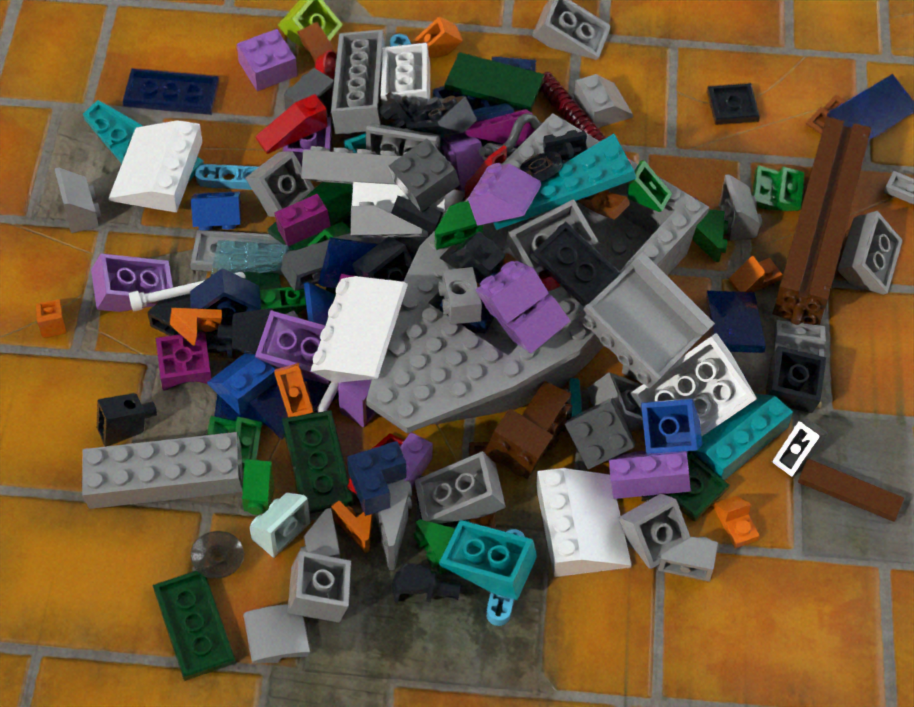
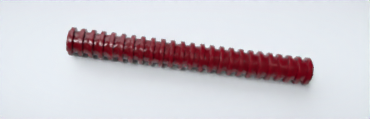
(567, 106)

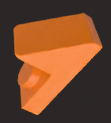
(755, 275)
(50, 318)
(189, 320)
(294, 390)
(736, 520)
(357, 528)

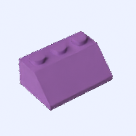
(502, 194)
(649, 474)

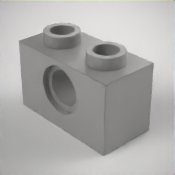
(461, 299)

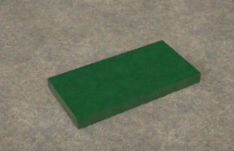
(494, 81)
(337, 200)
(317, 460)
(194, 625)

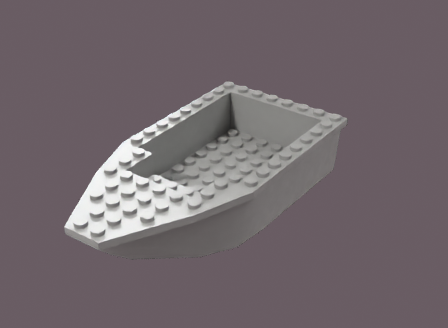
(451, 374)

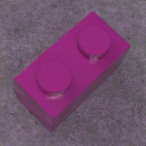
(302, 220)

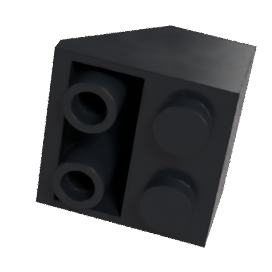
(443, 116)

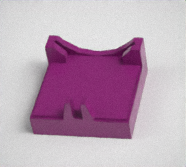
(182, 361)

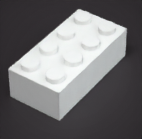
(406, 73)

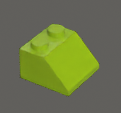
(306, 13)

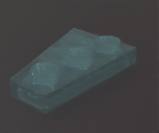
(248, 256)

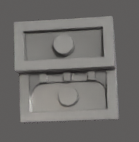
(800, 337)
(275, 634)

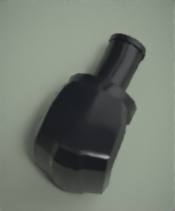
(419, 580)

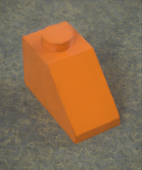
(440, 38)

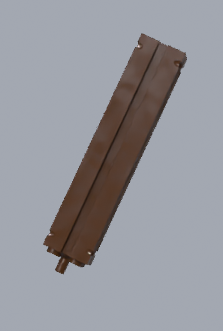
(822, 223)

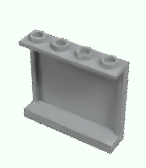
(645, 320)

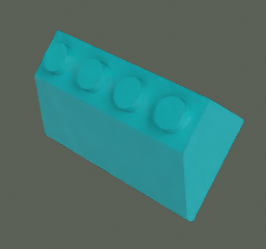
(743, 435)

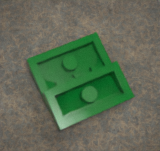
(778, 189)
(247, 431)

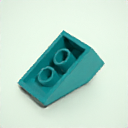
(490, 558)

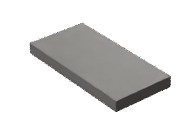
(207, 241)

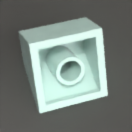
(281, 523)

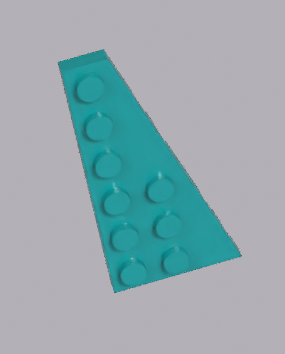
(116, 130)
(582, 176)

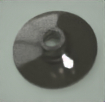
(215, 545)

